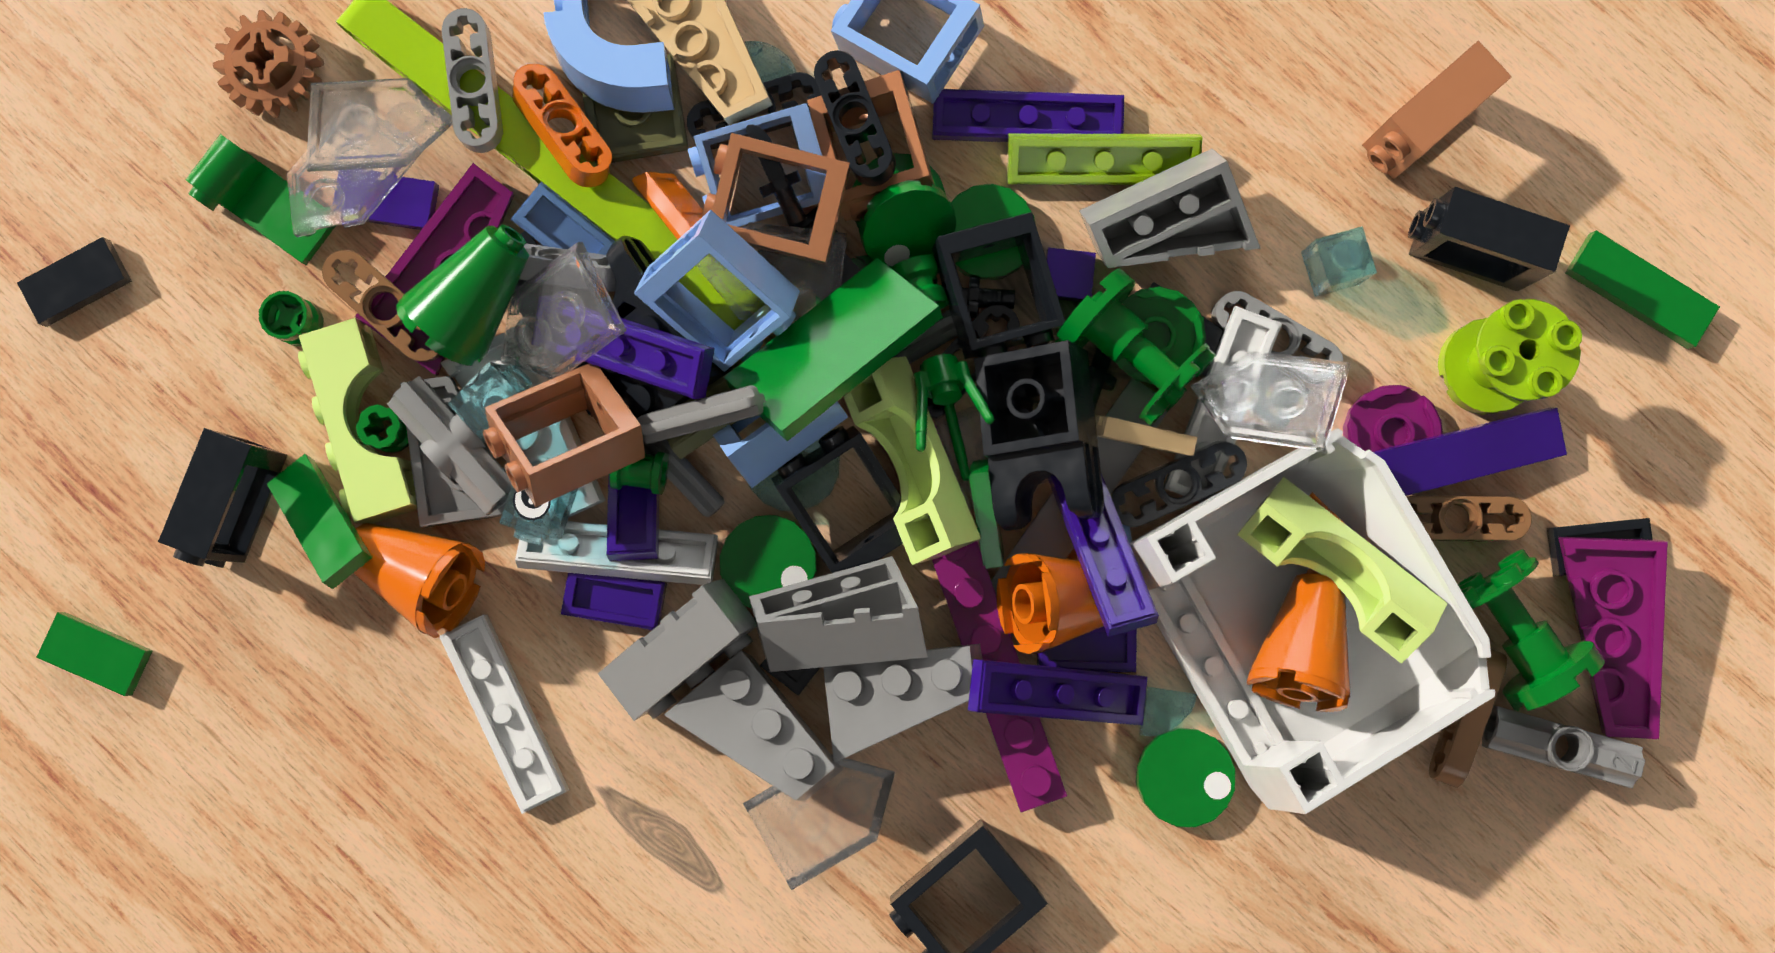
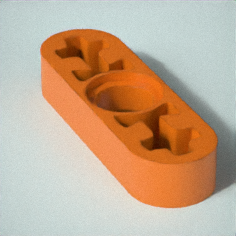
(561, 105)

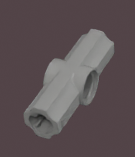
(451, 444)
(1586, 753)

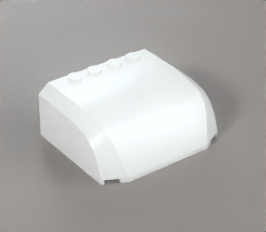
(1223, 596)

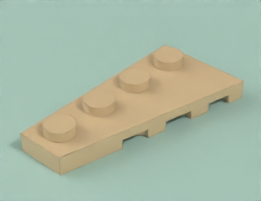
(710, 51)

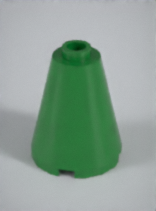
(467, 295)

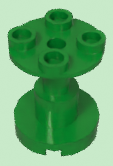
(1121, 335)
(1543, 663)

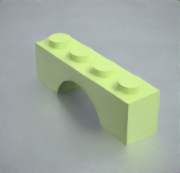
(341, 366)
(932, 507)
(1388, 601)

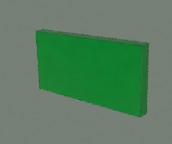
(835, 347)

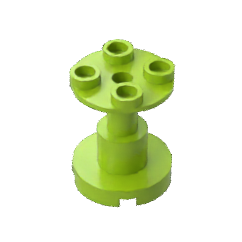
(1510, 357)

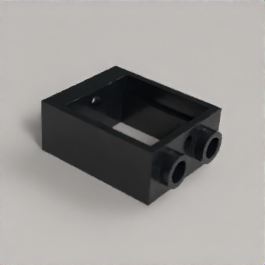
(990, 238)
(1487, 239)
(221, 500)
(869, 544)
(977, 837)

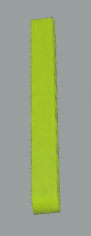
(609, 206)

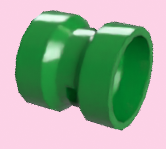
(922, 273)
(281, 314)

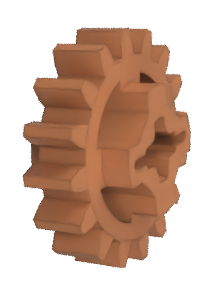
(253, 50)

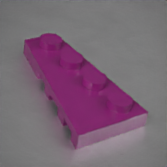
(465, 212)
(1621, 609)

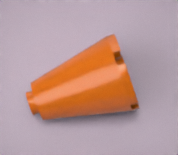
(421, 575)
(1045, 602)
(1306, 648)

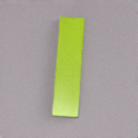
(1095, 157)

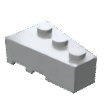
(1172, 215)
(840, 619)
(679, 650)
(891, 696)
(756, 727)

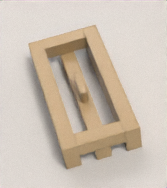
(1145, 435)

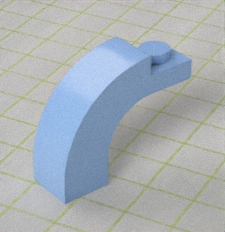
(609, 73)

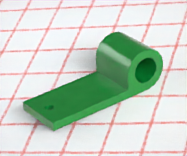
(253, 194)

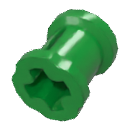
(372, 424)
(646, 473)

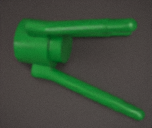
(942, 381)

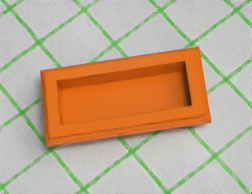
(669, 200)

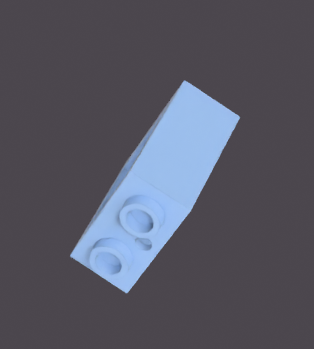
(939, 61)
(804, 132)
(692, 318)
(766, 450)

